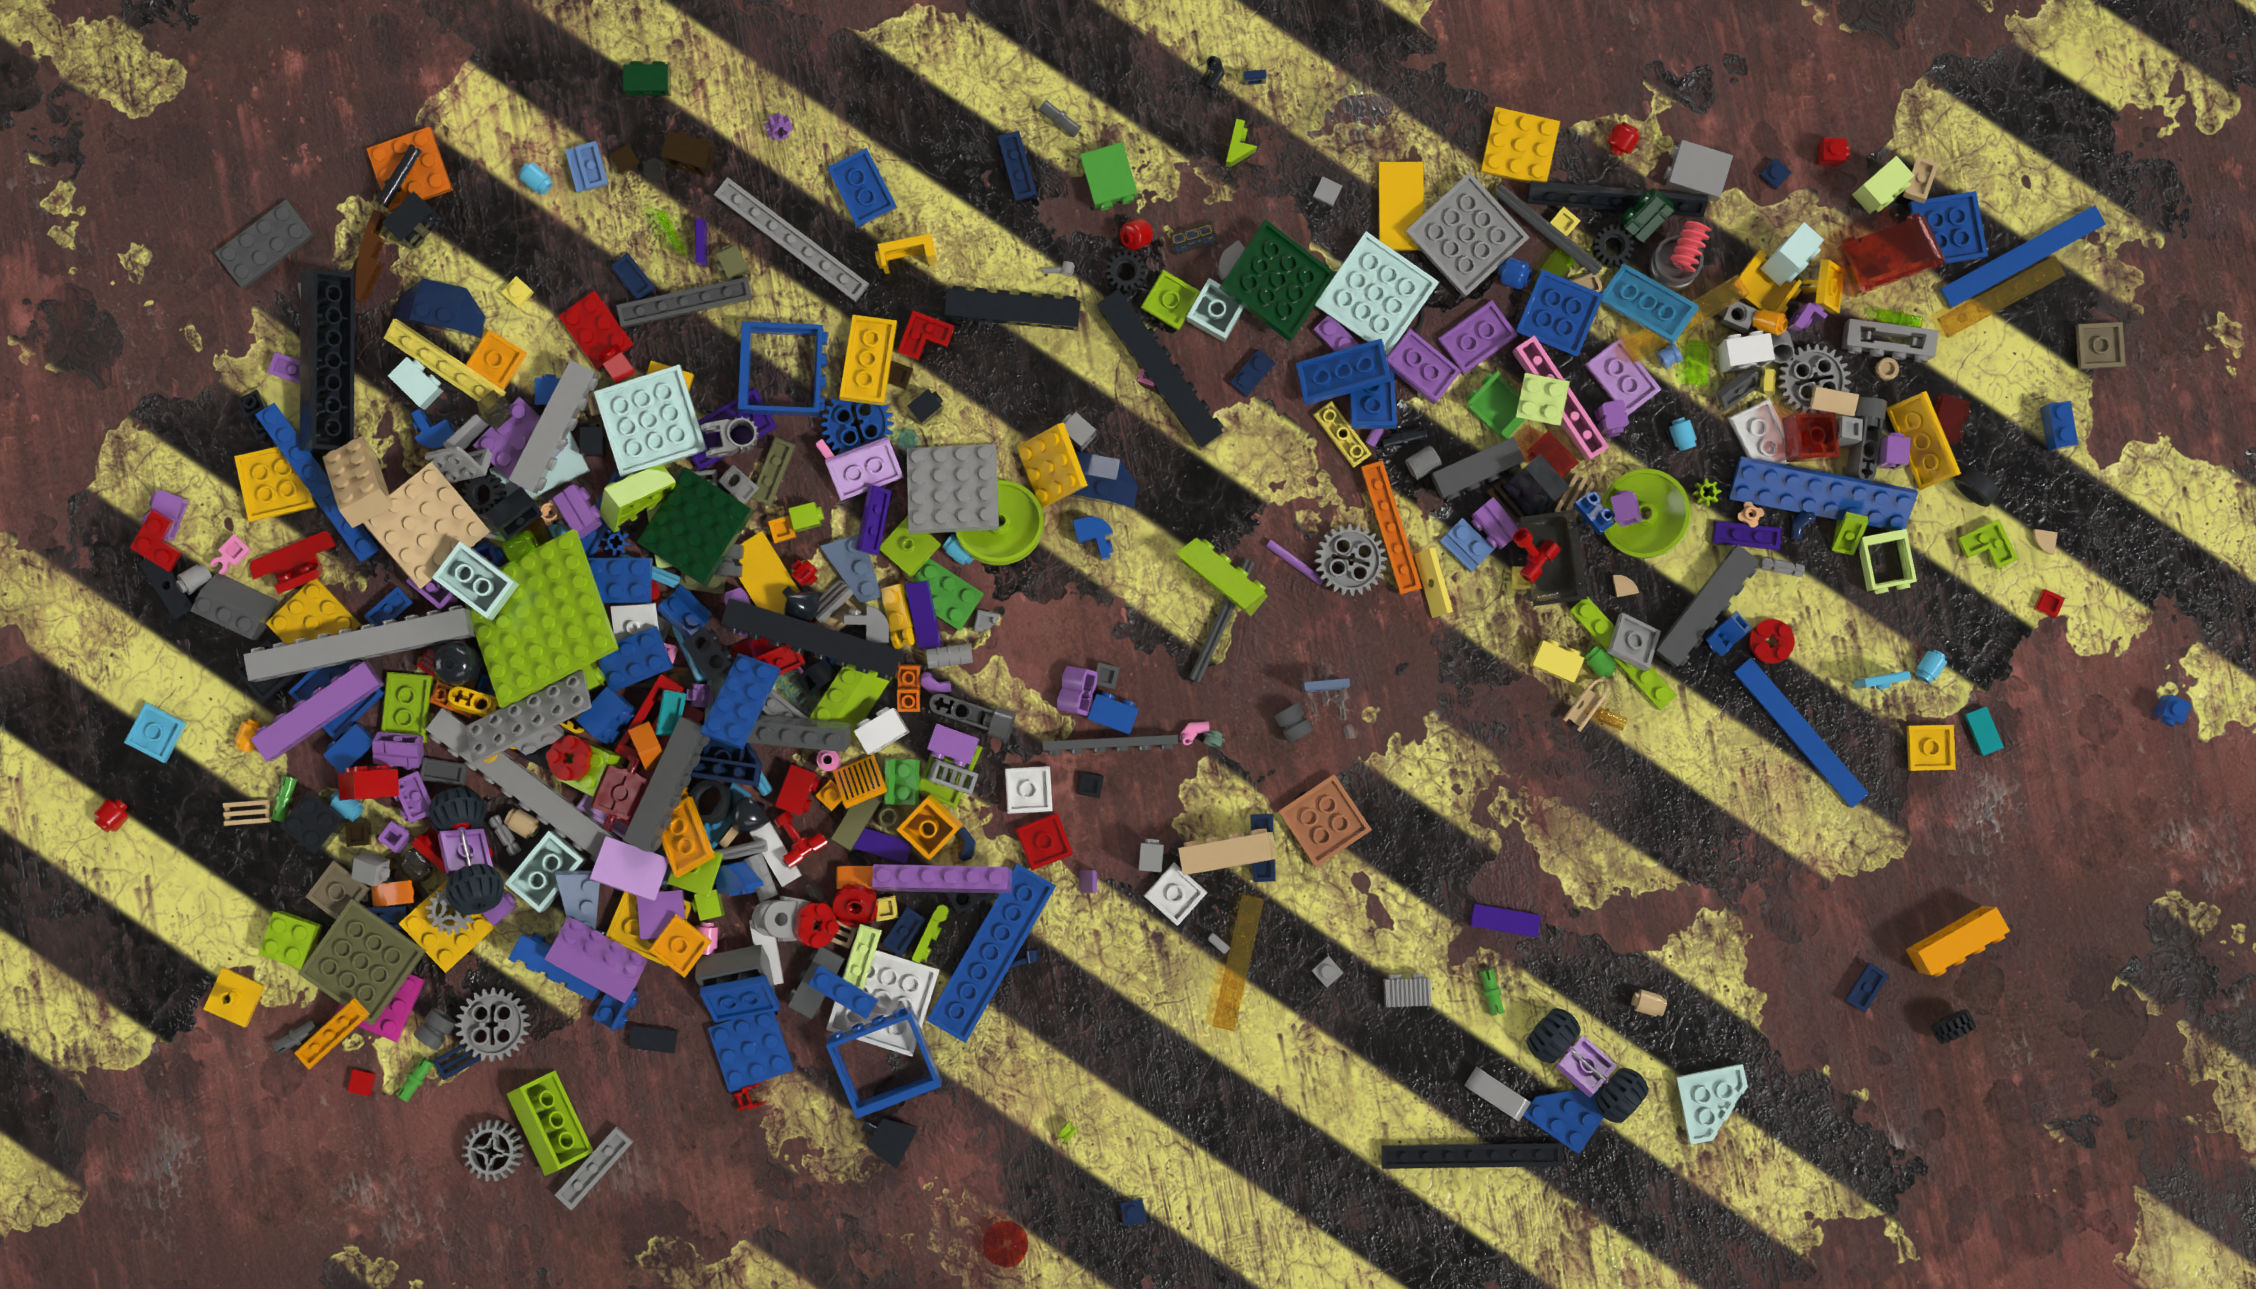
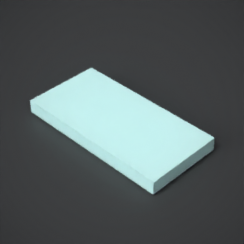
(568, 467)

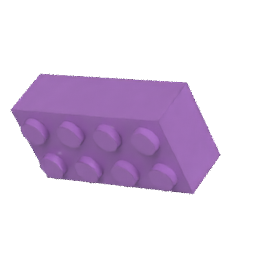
(596, 959)

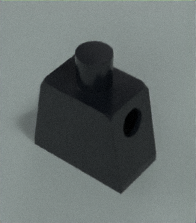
(889, 1138)

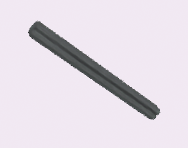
(1548, 230)
(1216, 631)

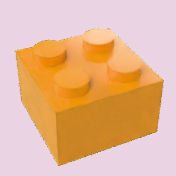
(929, 827)

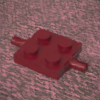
(620, 792)

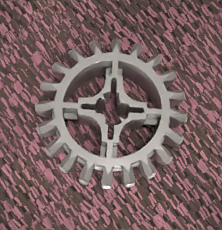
(512, 1152)

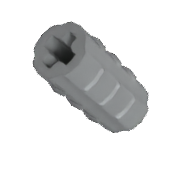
(949, 656)
(759, 866)

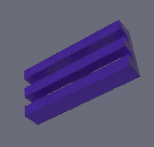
(701, 242)

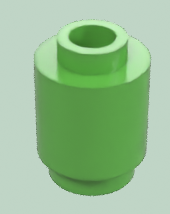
(1600, 662)

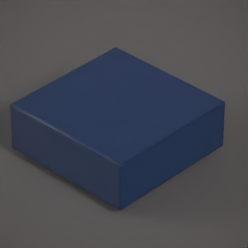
(1254, 77)

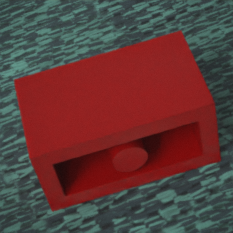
(797, 790)

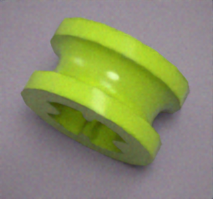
(1067, 1132)

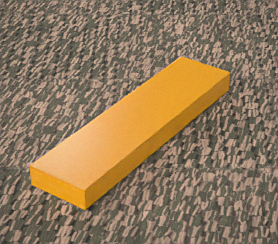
(332, 1033)

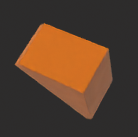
(646, 745)

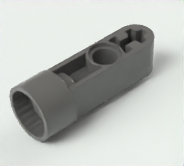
(1873, 414)
(997, 722)

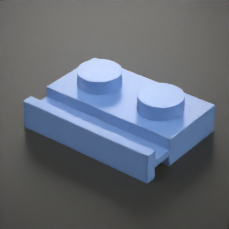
(587, 167)
(1466, 545)

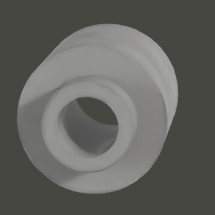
(193, 579)

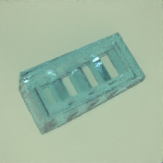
(810, 706)

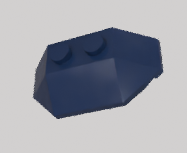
(441, 308)
(1106, 481)
(728, 764)

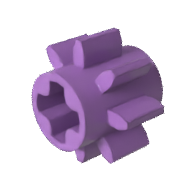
(778, 126)
(699, 695)

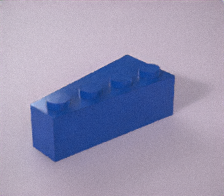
(533, 950)

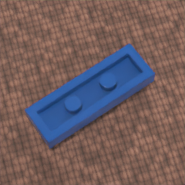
(843, 992)

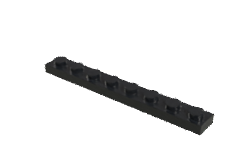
(1609, 198)
(1471, 1155)

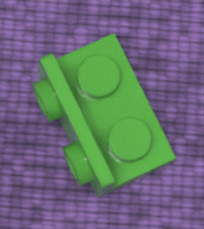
(902, 782)

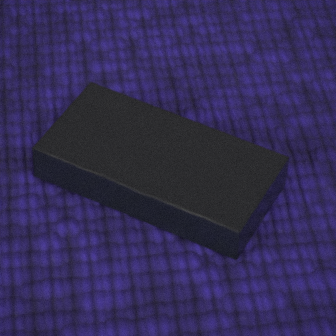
(653, 1039)

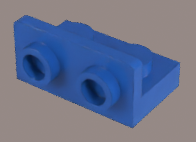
(685, 612)
(613, 1012)

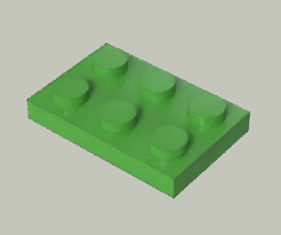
(951, 595)

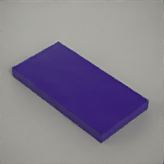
(740, 435)

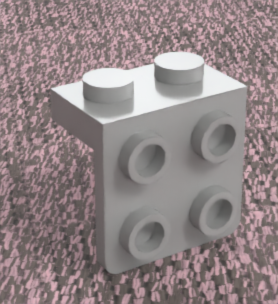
(459, 465)

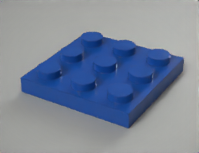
(1955, 225)
(1559, 313)
(321, 678)
(750, 1050)

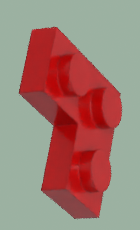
(921, 329)
(151, 541)

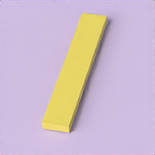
(439, 361)

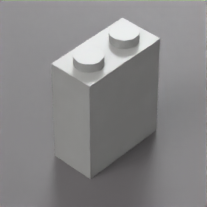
(1698, 170)

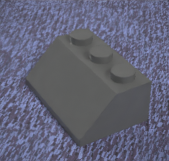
(235, 606)
(733, 966)

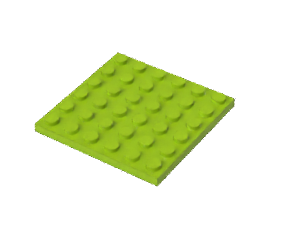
(547, 624)

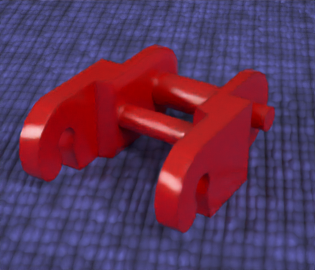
(750, 1105)

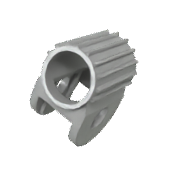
(728, 446)
(777, 917)

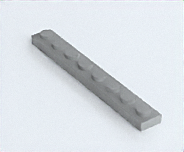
(791, 239)

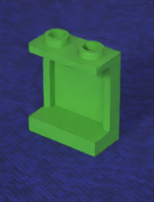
(1109, 176)
(1496, 405)

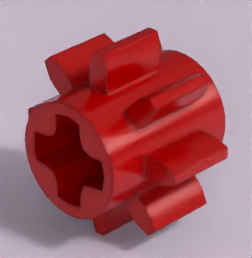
(804, 572)

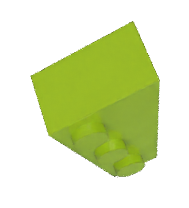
(633, 494)

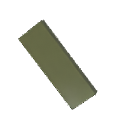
(773, 471)
(855, 822)

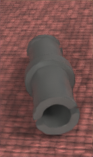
(1059, 118)
(295, 1037)

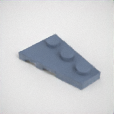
(854, 568)
(579, 895)

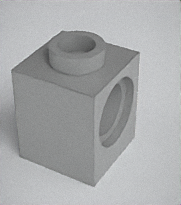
(1746, 313)
(1849, 431)
(744, 489)

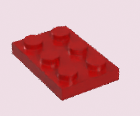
(594, 328)

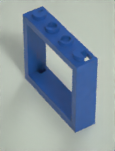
(750, 328)
(894, 1095)

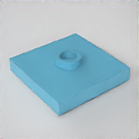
(1882, 681)
(155, 732)

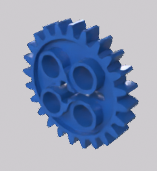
(838, 430)

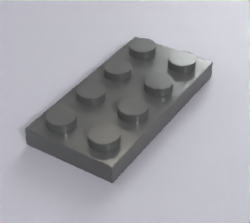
(264, 244)

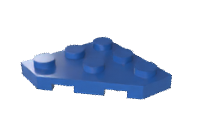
(1566, 1116)

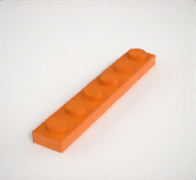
(1391, 527)

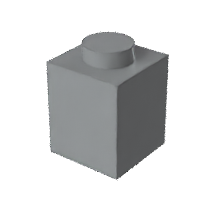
(370, 869)

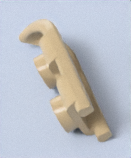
(1590, 699)

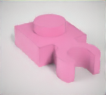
(233, 552)

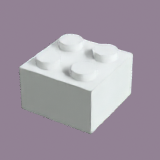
(1745, 352)
(881, 731)

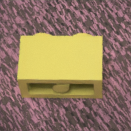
(1557, 661)

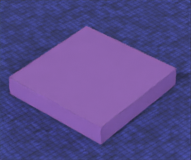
(657, 914)

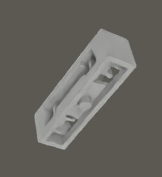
(1853, 335)

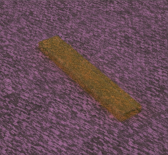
(2001, 296)
(1709, 305)
(1238, 962)

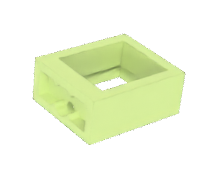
(1905, 557)

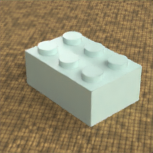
(475, 580)
(535, 876)

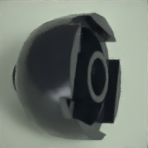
(456, 663)

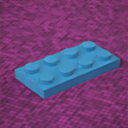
(1649, 303)

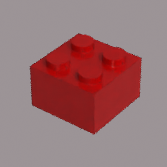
(368, 783)

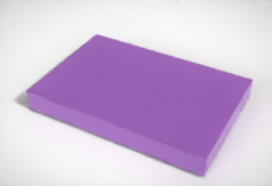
(1477, 337)
(1422, 366)

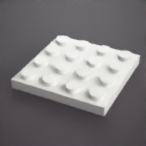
(896, 985)

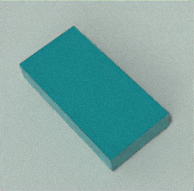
(670, 711)
(1983, 731)

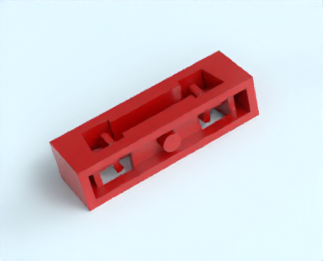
(664, 682)

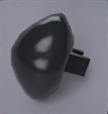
(801, 604)
(748, 815)

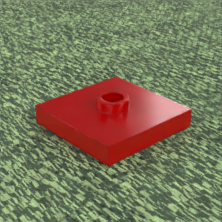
(1044, 841)

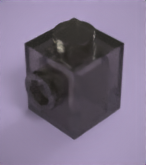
(494, 409)

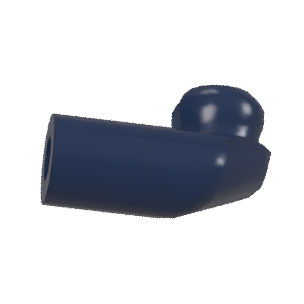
(1799, 522)
(968, 845)

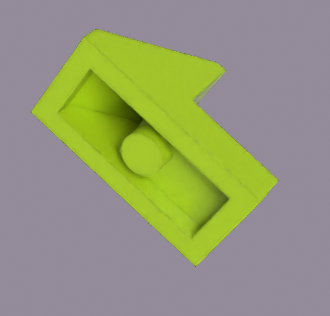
(1238, 150)
(1849, 533)

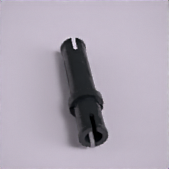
(394, 183)

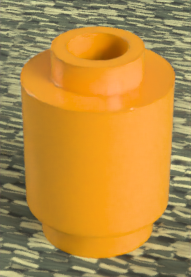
(1770, 321)
(245, 733)

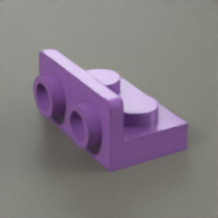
(1804, 316)
(413, 798)

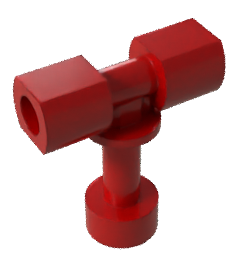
(1535, 556)
(801, 846)

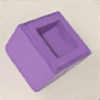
(1088, 881)

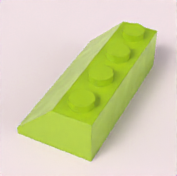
(1223, 576)
(850, 697)
(550, 1123)

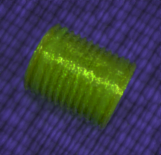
(519, 545)

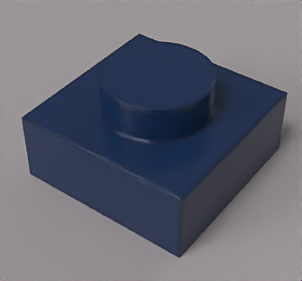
(1775, 173)
(1133, 1212)

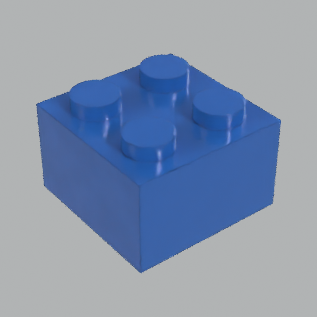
(608, 716)

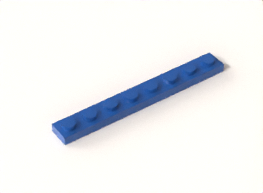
(314, 480)

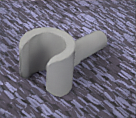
(1067, 269)

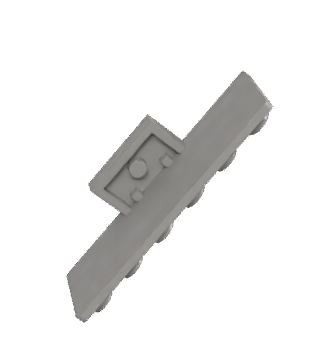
(530, 721)

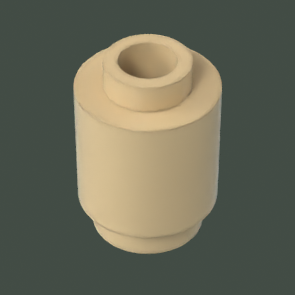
(522, 823)
(1649, 1003)

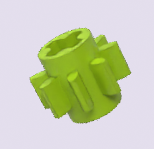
(1700, 491)

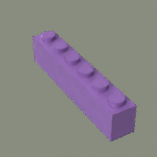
(317, 711)
(942, 878)

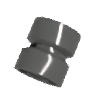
(731, 564)
(1294, 723)
(436, 1026)

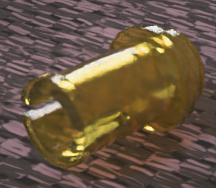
(1609, 718)

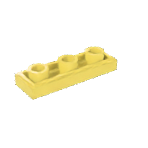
(1350, 446)
(1433, 582)

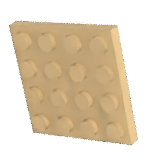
(425, 524)

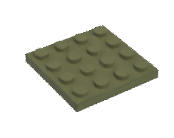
(362, 960)

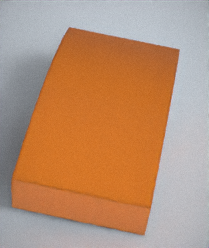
(908, 688)
(440, 698)
(854, 875)
(392, 893)

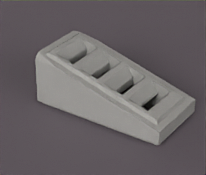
(950, 784)

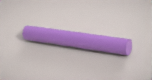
(1295, 562)

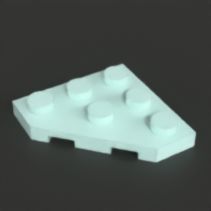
(1709, 1099)

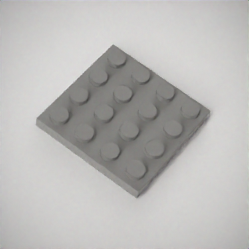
(1467, 234)
(952, 489)

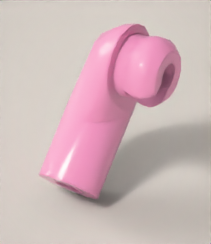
(1191, 730)

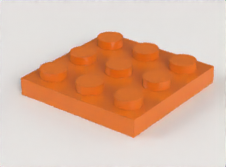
(427, 176)

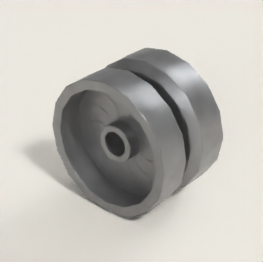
(1665, 272)

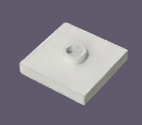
(633, 619)
(1028, 790)
(1175, 894)

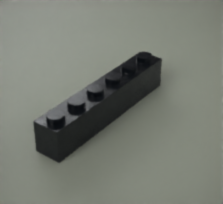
(1012, 309)

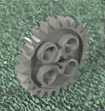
(1809, 362)
(1346, 580)
(471, 1024)

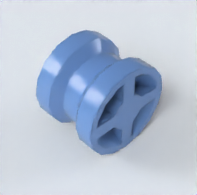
(1668, 355)

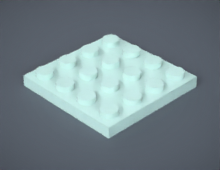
(1376, 292)
(650, 421)

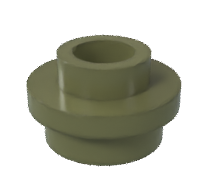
(881, 816)

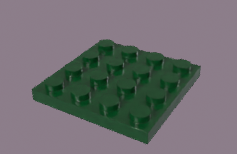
(1277, 280)
(695, 526)

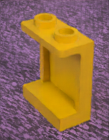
(905, 248)
(1763, 290)

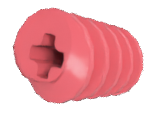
(1689, 245)

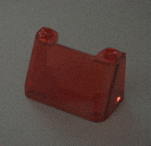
(1890, 254)

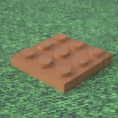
(1324, 820)

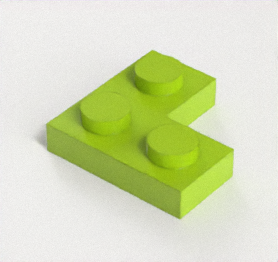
(1990, 538)

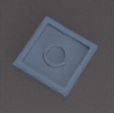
(1326, 685)

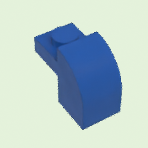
(431, 436)
(1096, 529)
(1727, 633)

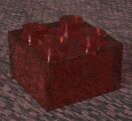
(1811, 437)

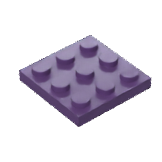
(510, 438)

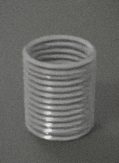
(1784, 353)
(1423, 462)

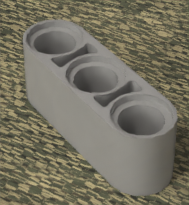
(1497, 1094)

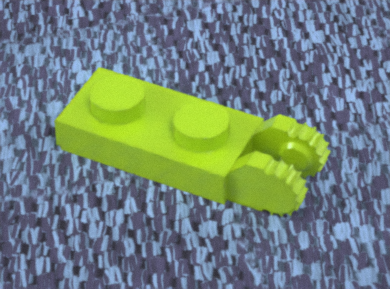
(931, 932)

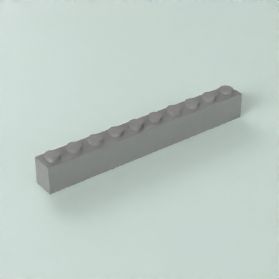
(359, 644)
(525, 786)

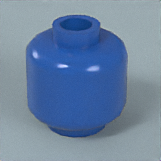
(1515, 273)

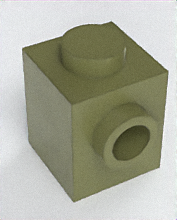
(732, 262)

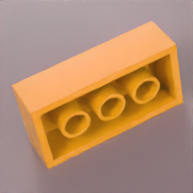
(1958, 940)

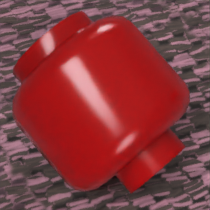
(1623, 138)
(1136, 234)
(111, 815)

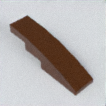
(368, 266)

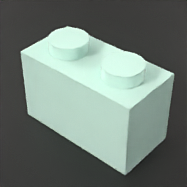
(415, 382)

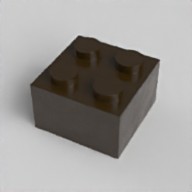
(689, 153)

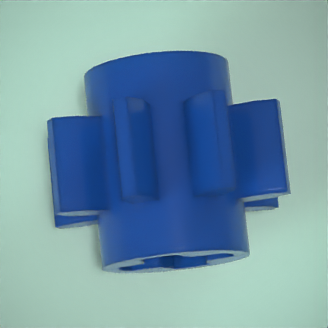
(621, 538)

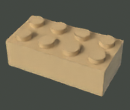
(357, 481)
(1227, 853)

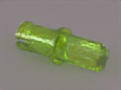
(1898, 318)

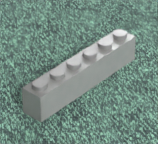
(553, 427)

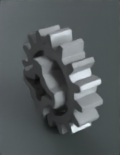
(439, 919)

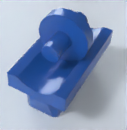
(1594, 513)

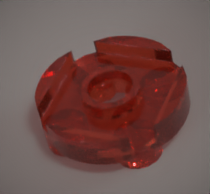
(1002, 1256)

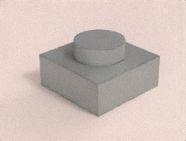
(1327, 971)

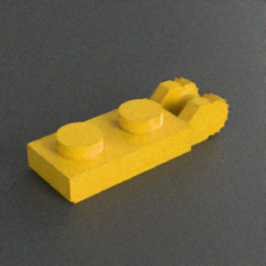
(898, 615)

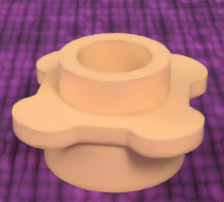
(550, 506)
(1751, 520)

